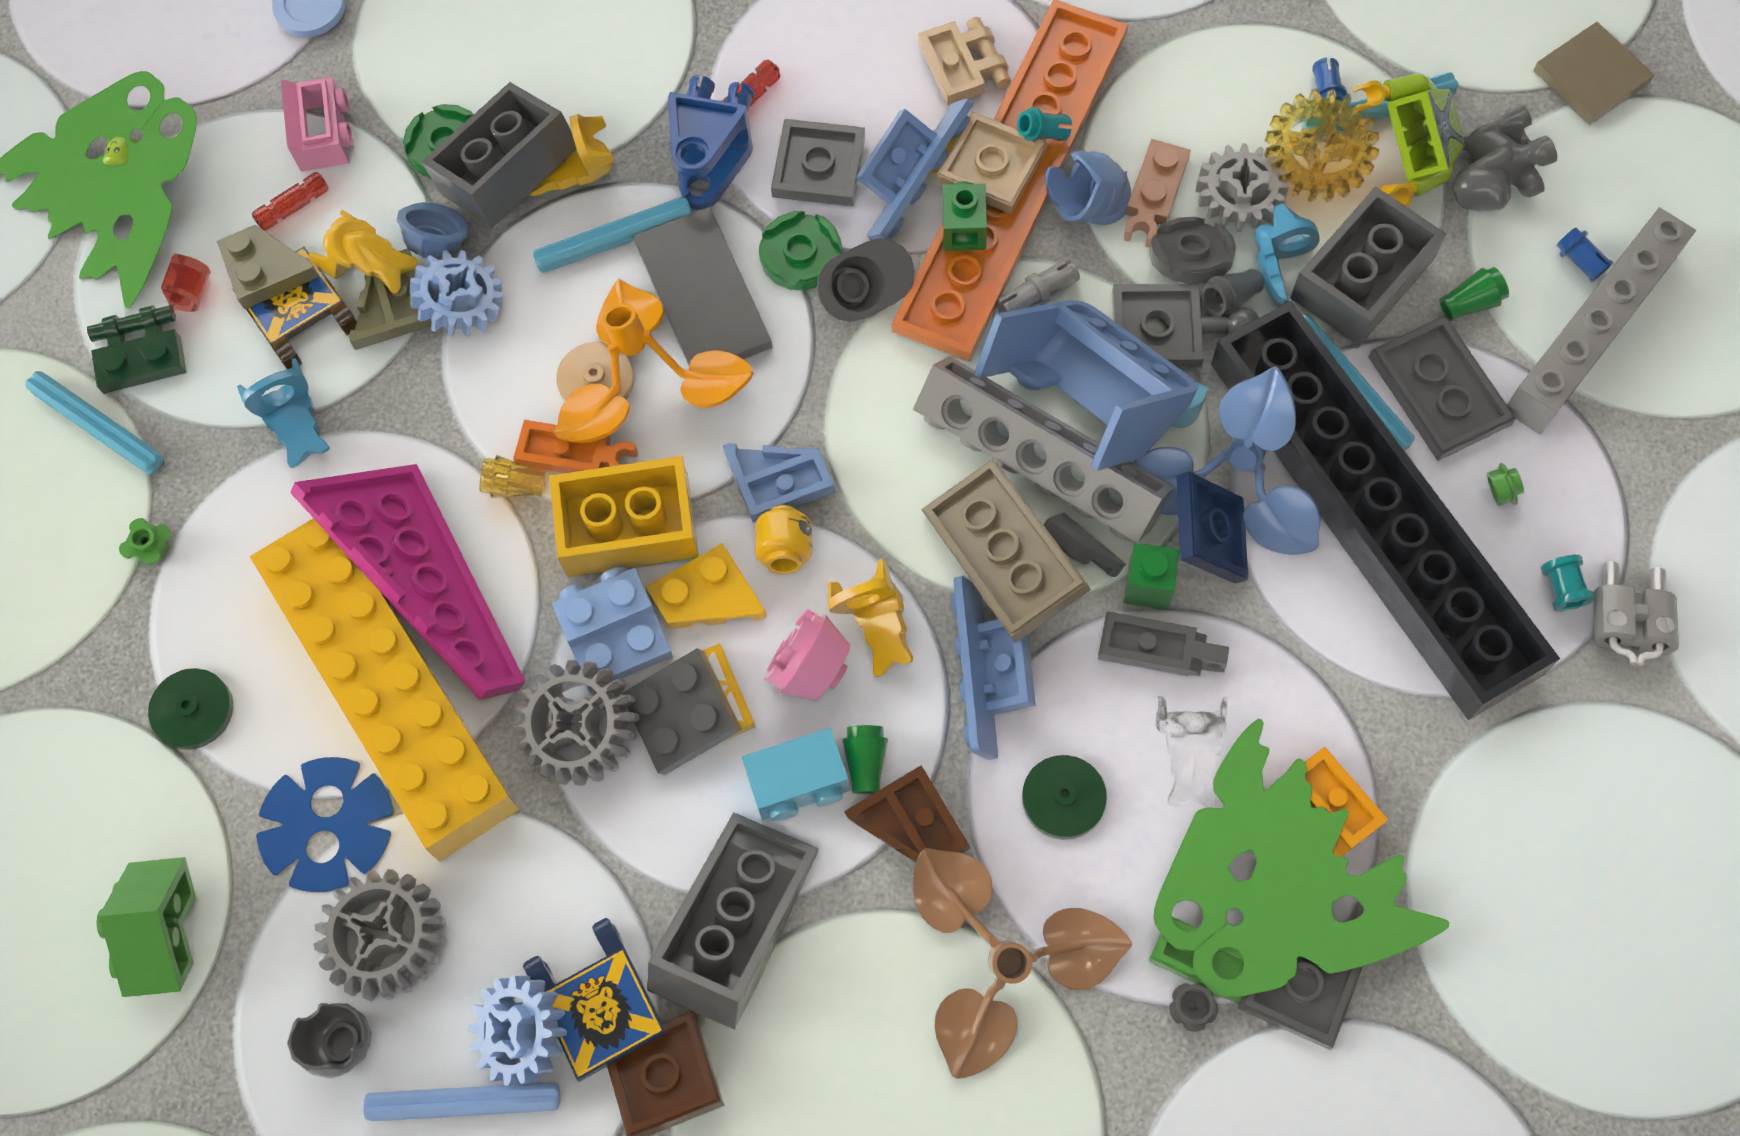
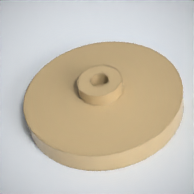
(592, 365)

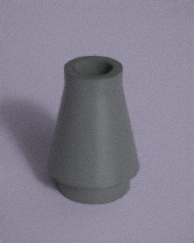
(1230, 291)

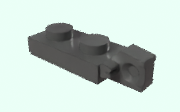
(1159, 646)

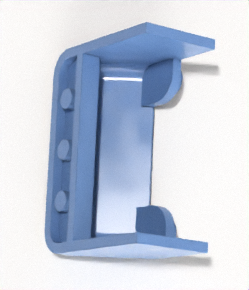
(1097, 367)

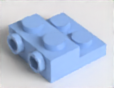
(612, 624)

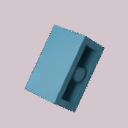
(796, 775)

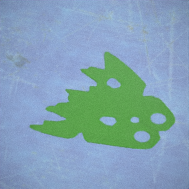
(98, 193)
(1291, 888)

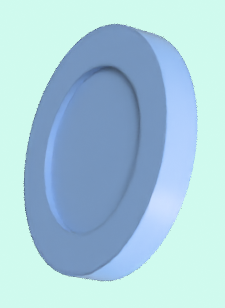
(308, 17)

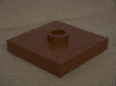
(666, 1080)

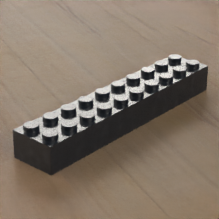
(1391, 519)

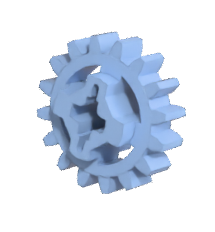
(458, 291)
(517, 1030)

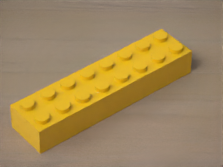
(385, 690)

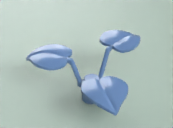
(1261, 420)

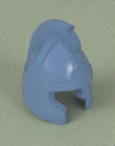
(1093, 193)

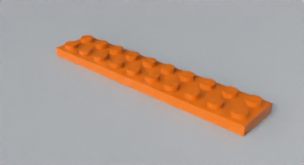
(1059, 75)

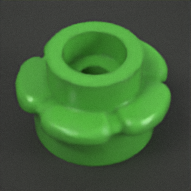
(1505, 484)

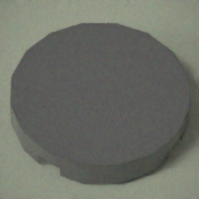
(1192, 250)

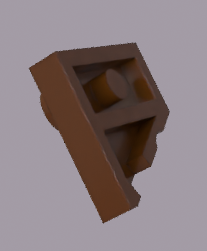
(909, 817)

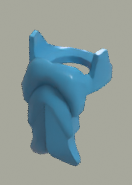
(1288, 231)
(287, 412)

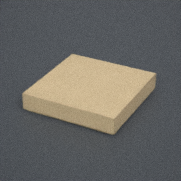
(993, 156)

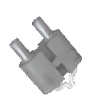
(1635, 618)

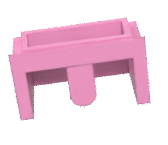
(323, 149)

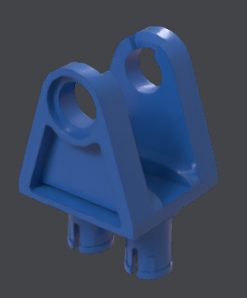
(709, 138)

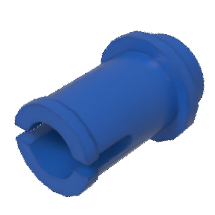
(1328, 79)
(1584, 254)

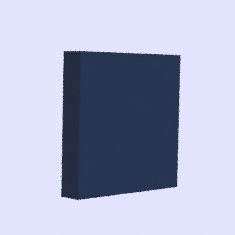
(1211, 528)

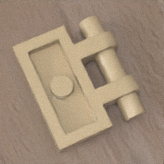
(953, 65)

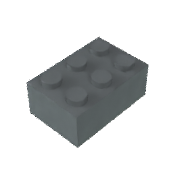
(500, 154)
(1367, 266)

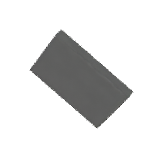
(1441, 388)

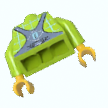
(1424, 130)

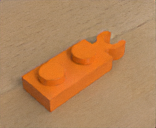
(544, 451)

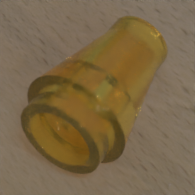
(510, 479)

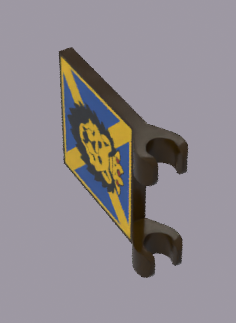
(297, 310)

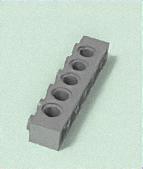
(1599, 320)
(1064, 446)

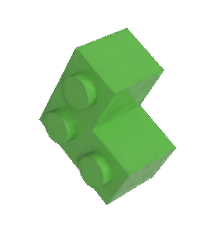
(146, 927)

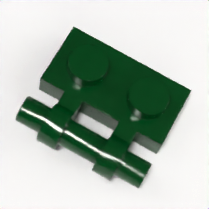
(137, 360)

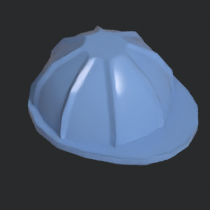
(431, 228)

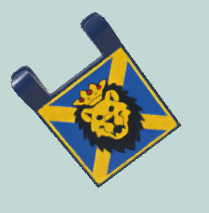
(603, 1006)

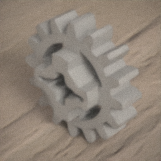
(1223, 191)

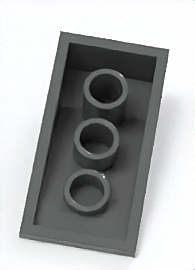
(730, 921)

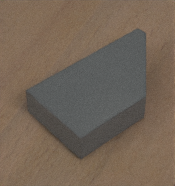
(1082, 545)

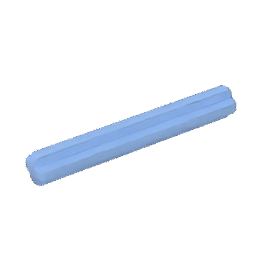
(461, 1101)

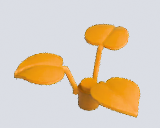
(626, 327)

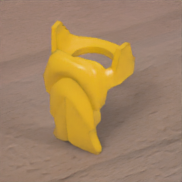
(586, 163)
(356, 244)
(878, 610)

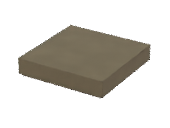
(1593, 72)

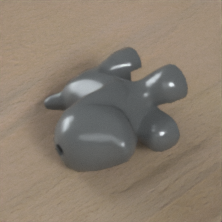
(1502, 159)

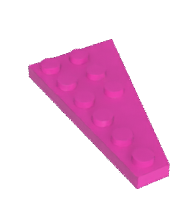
(408, 552)

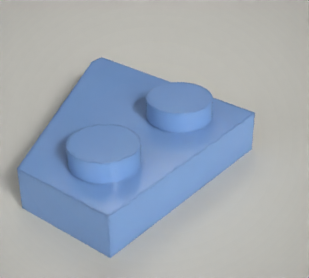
(778, 476)

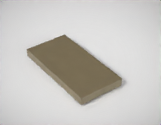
(1005, 550)

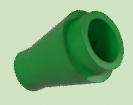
(1477, 293)
(865, 757)

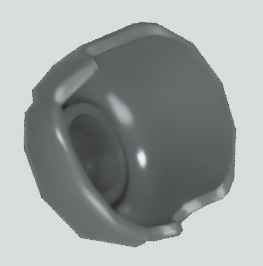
(330, 1040)

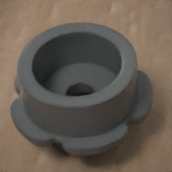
(1193, 1020)

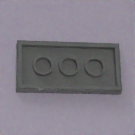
(702, 287)

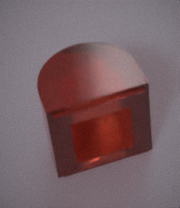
(185, 282)

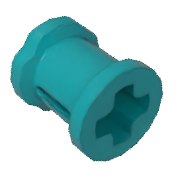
(1567, 582)

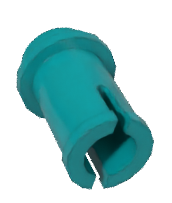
(1035, 124)

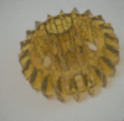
(1353, 147)

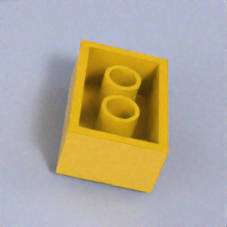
(623, 516)

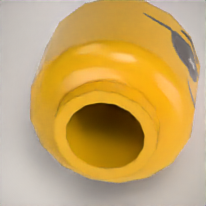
(783, 539)

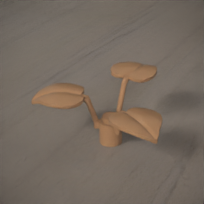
(975, 1028)

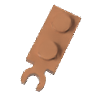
(1155, 188)

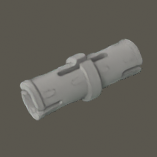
(1040, 287)

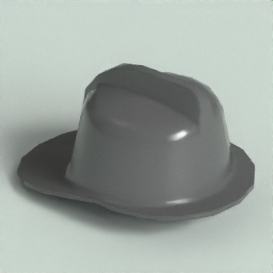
(865, 279)

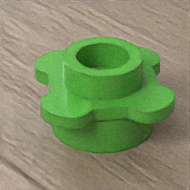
(155, 547)

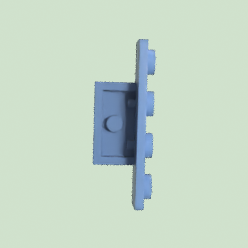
(904, 161)
(993, 669)

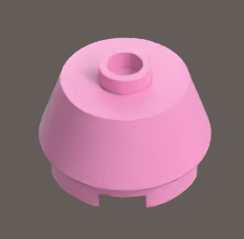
(809, 658)

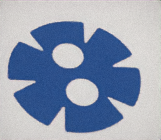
(357, 840)

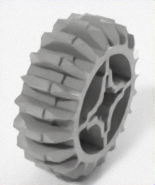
(546, 743)
(373, 951)

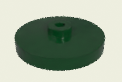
(190, 708)
(1064, 797)

